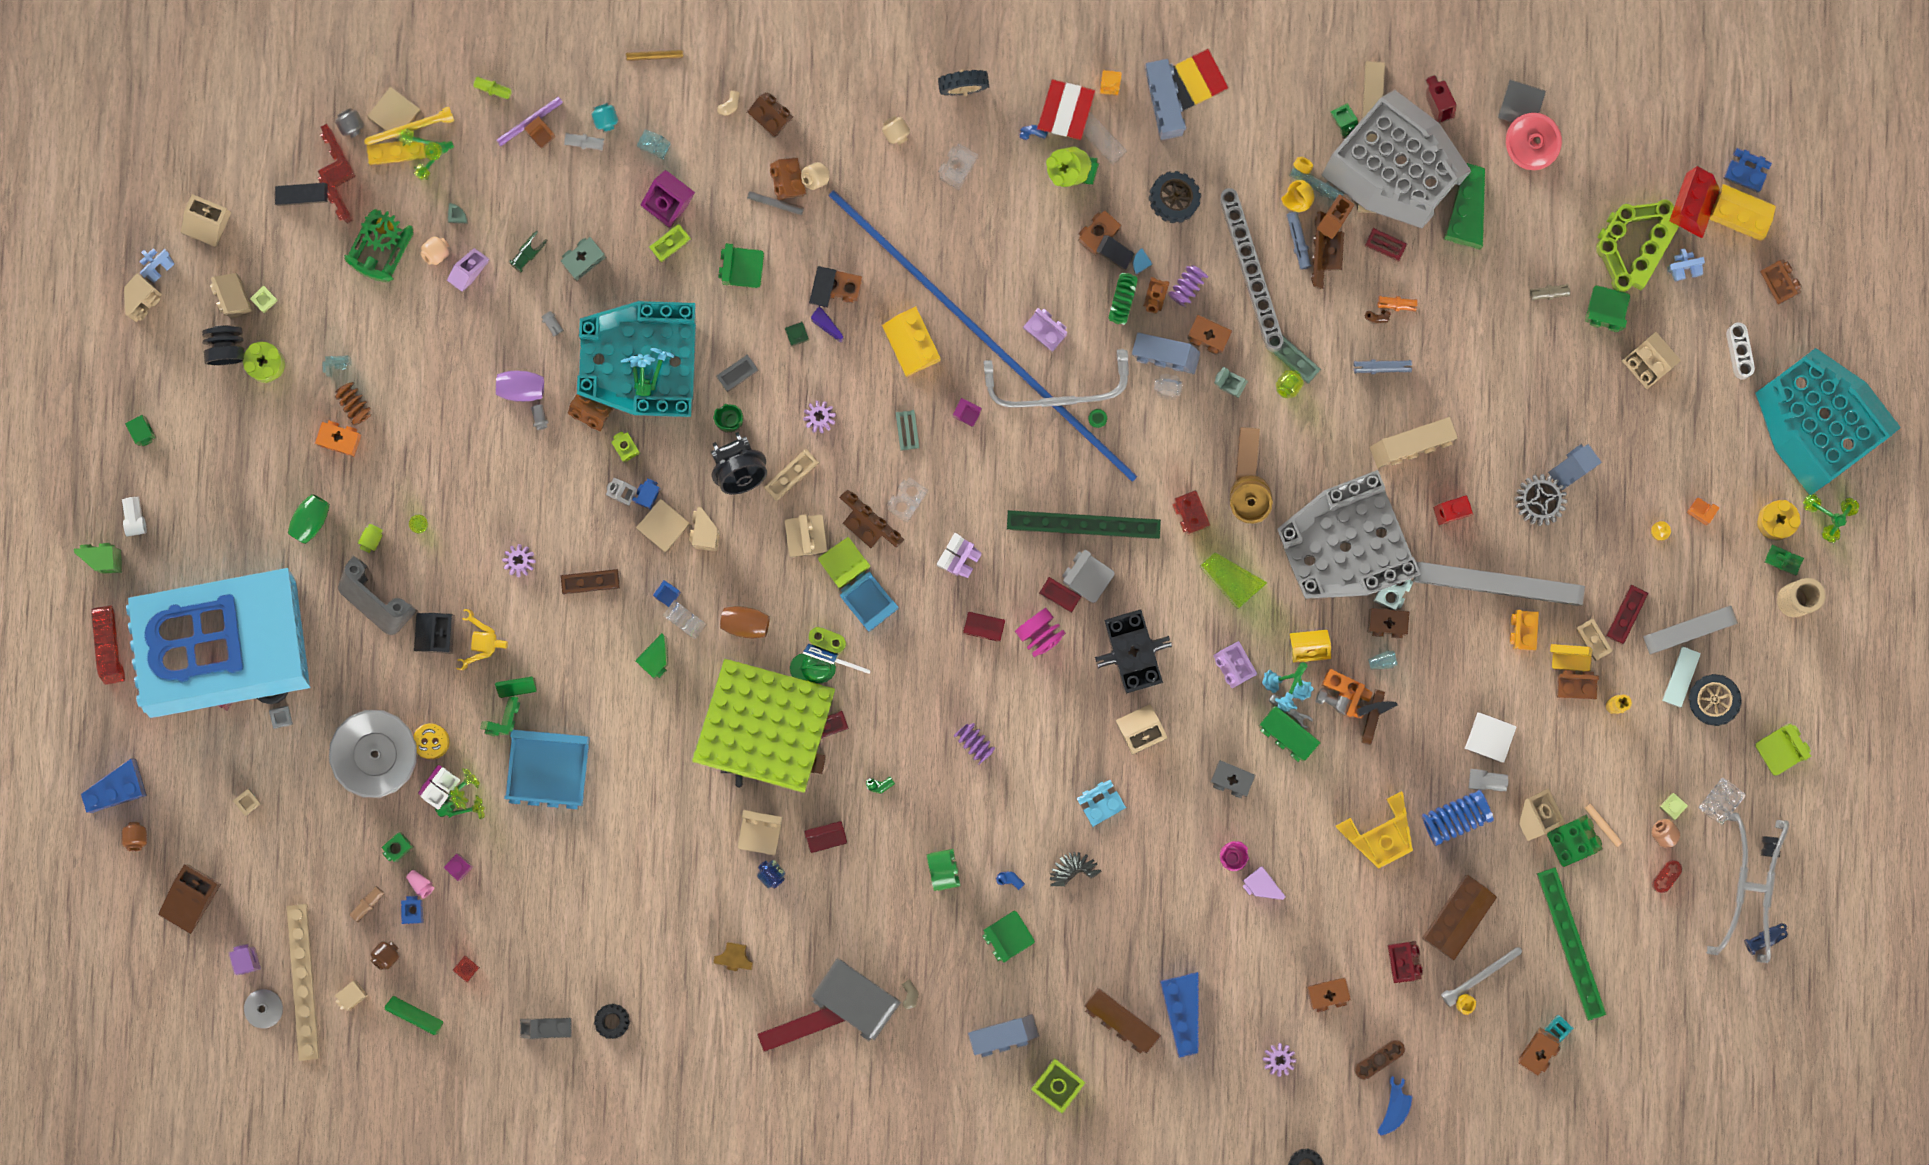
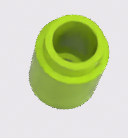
(370, 538)

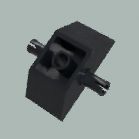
(1127, 632)

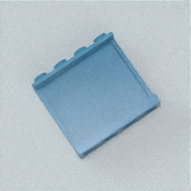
(547, 769)

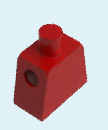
(1453, 510)

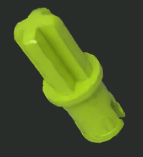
(492, 88)

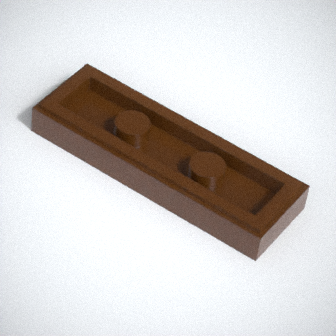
(590, 581)

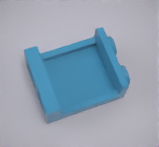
(868, 601)

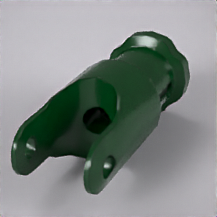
(526, 253)

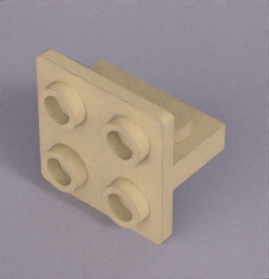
(805, 535)

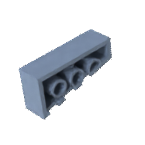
(1164, 99)

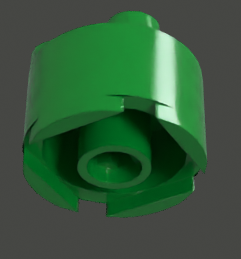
(943, 870)

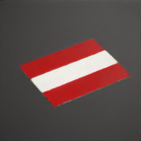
(1066, 109)

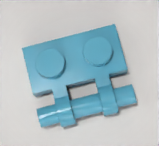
(1104, 808)

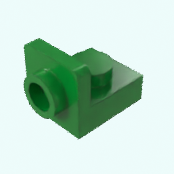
(1345, 119)

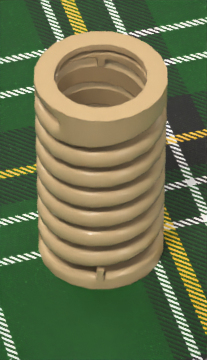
(1814, 596)

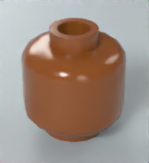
(134, 836)

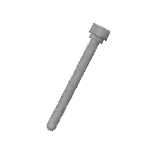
(1451, 996)

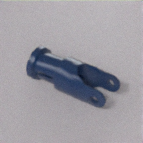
(1759, 941)

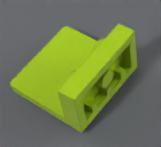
(844, 562)

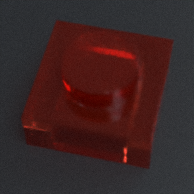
(466, 968)

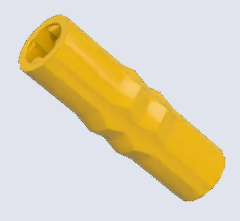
(1618, 704)

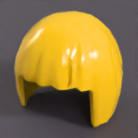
(1299, 196)

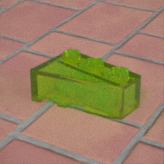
(1232, 580)

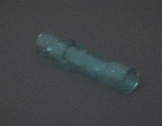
(1318, 185)

